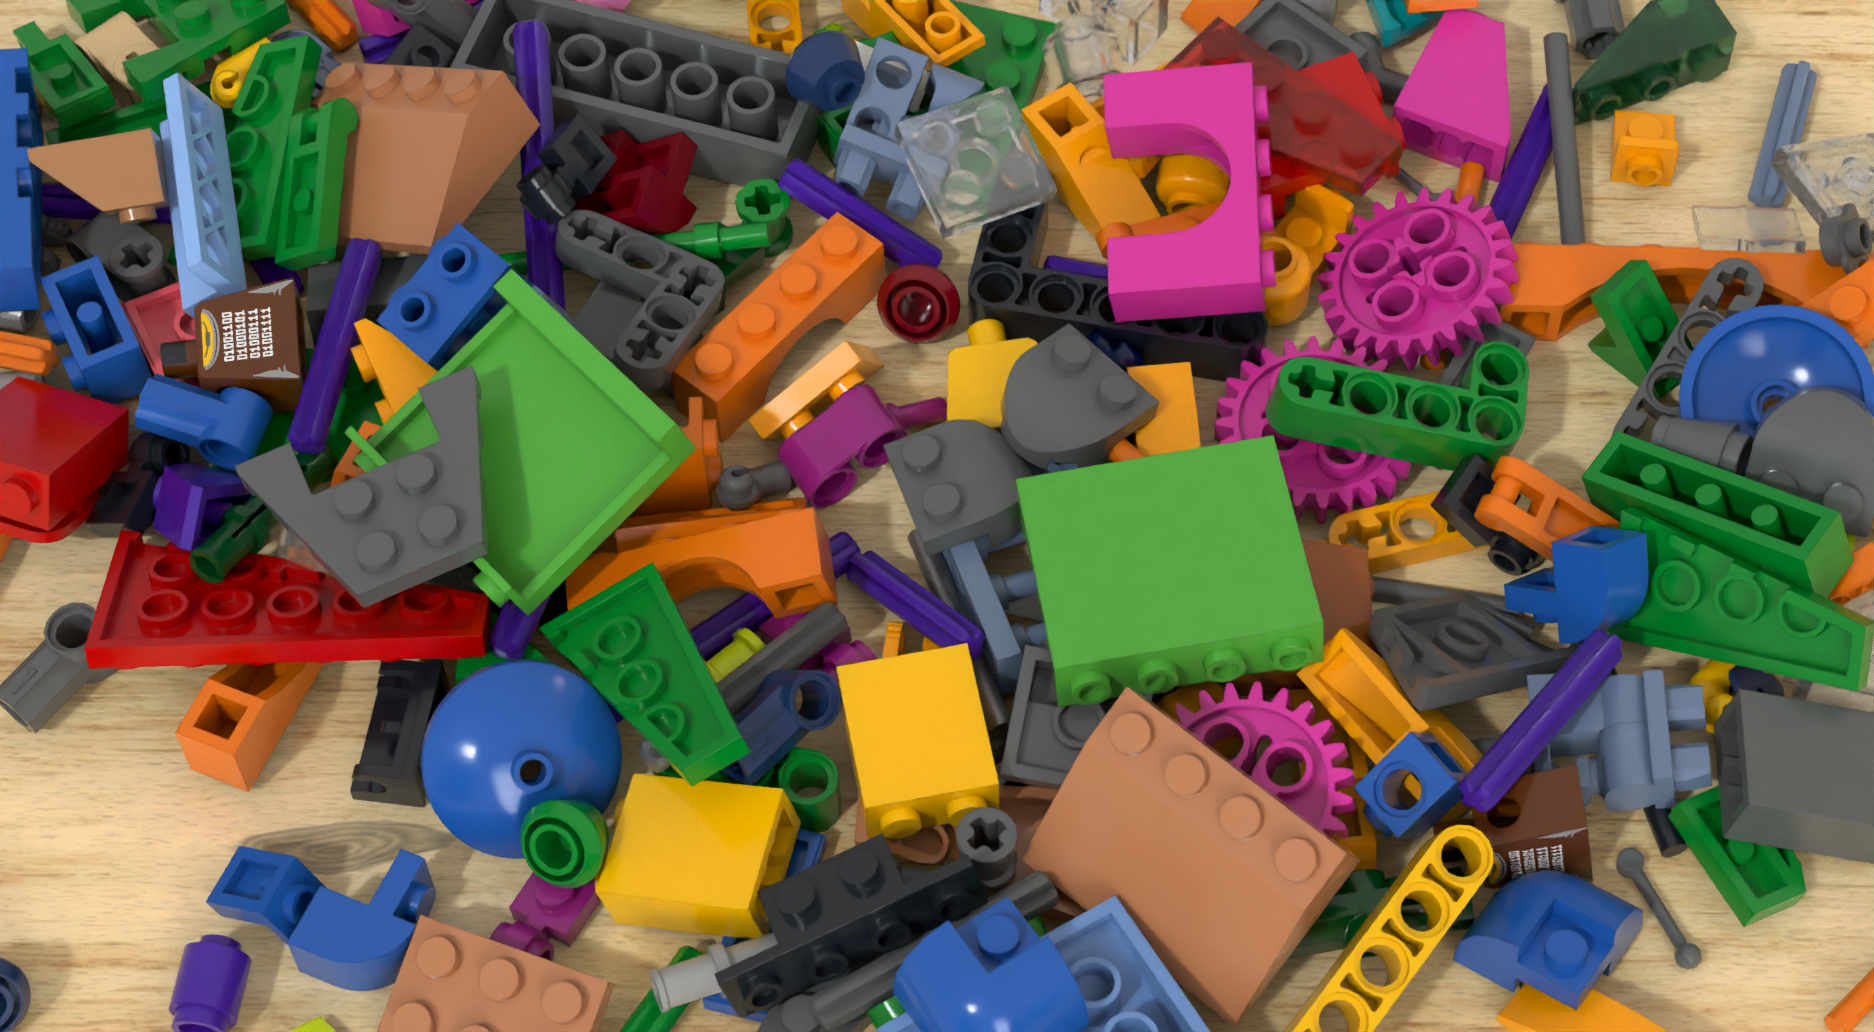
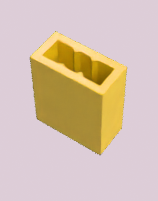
(917, 740)
(696, 855)

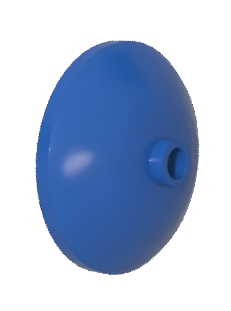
(1768, 357)
(499, 723)

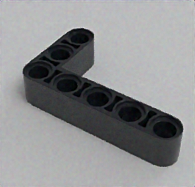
(1033, 293)

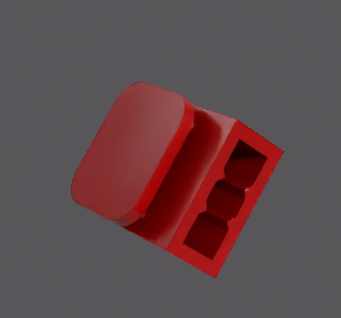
(55, 457)

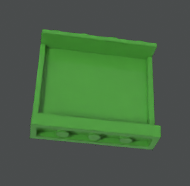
(562, 448)
(1170, 571)

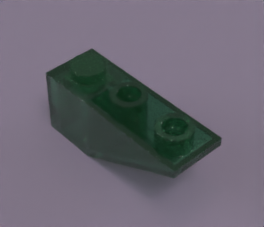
(1656, 53)

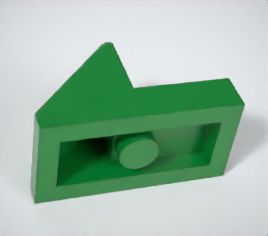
(1636, 323)

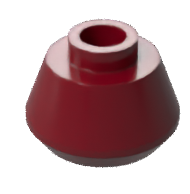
(918, 303)

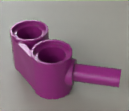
(850, 429)

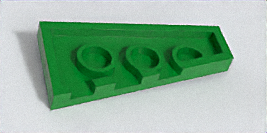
(651, 672)

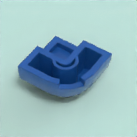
(1550, 935)
(989, 978)

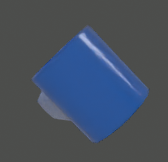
(221, 425)

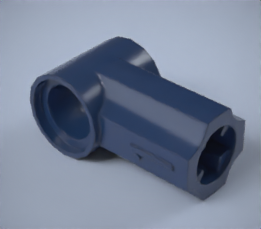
(774, 724)

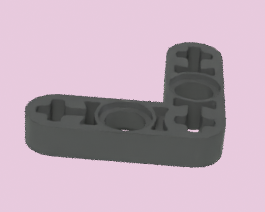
(660, 287)

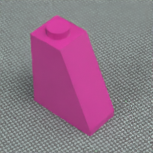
(1459, 95)

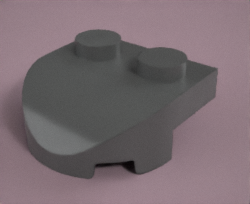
(1070, 402)
(1820, 451)
(958, 483)

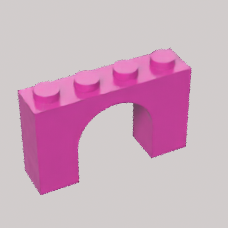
(1222, 260)

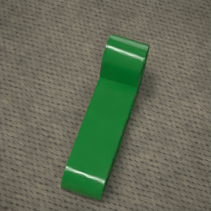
(1307, 386)

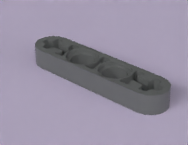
(1675, 352)

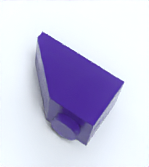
(193, 500)

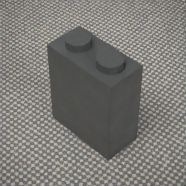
(1797, 775)

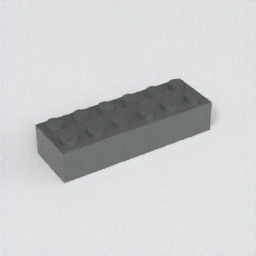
(657, 84)

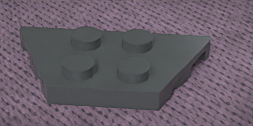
(1459, 649)

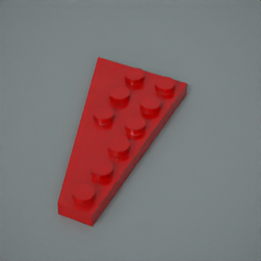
(266, 613)

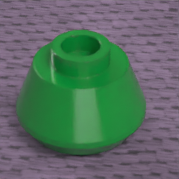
(564, 842)

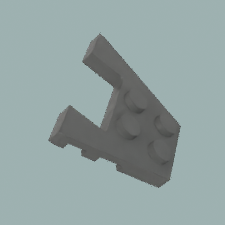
(398, 519)

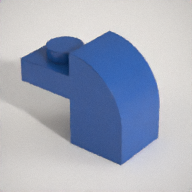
(1594, 583)
(363, 943)

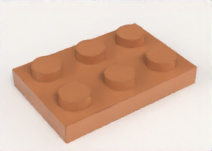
(480, 985)

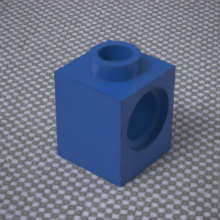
(1439, 782)

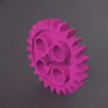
(1426, 272)
(1307, 466)
(1292, 739)

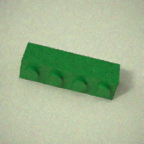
(1723, 508)

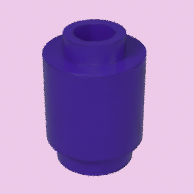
(209, 985)

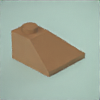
(112, 172)

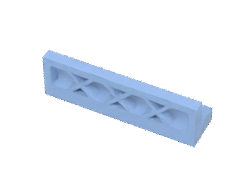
(200, 195)

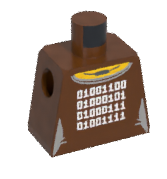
(246, 343)
(1533, 828)

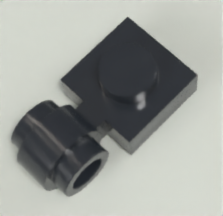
(570, 170)
(128, 494)
(1457, 505)

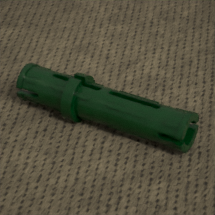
(249, 525)

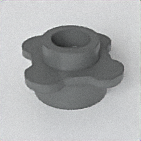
(1845, 239)

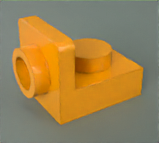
(1643, 148)
(1315, 221)

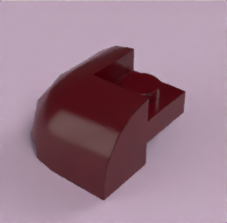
(645, 183)

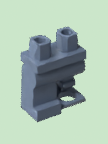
(868, 139)
(1630, 728)

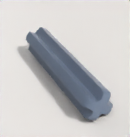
(1783, 128)

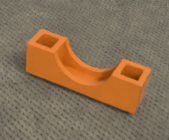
(822, 280)
(775, 558)

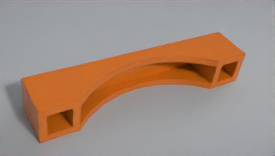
(1560, 278)
(250, 706)

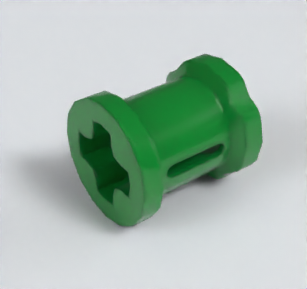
(765, 202)

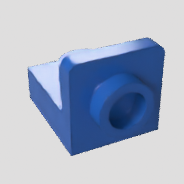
(265, 890)

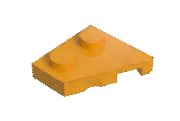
(815, 390)

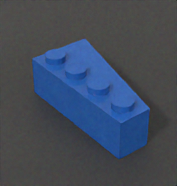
(19, 185)

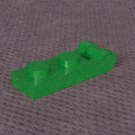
(313, 184)

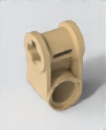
(110, 46)

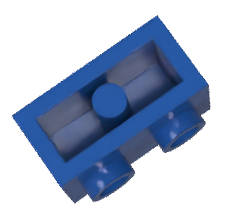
(447, 297)
(97, 332)

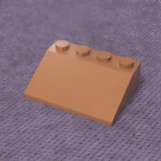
(422, 148)
(1193, 852)

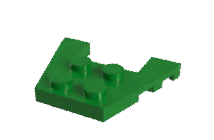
(191, 27)

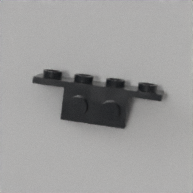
(843, 917)

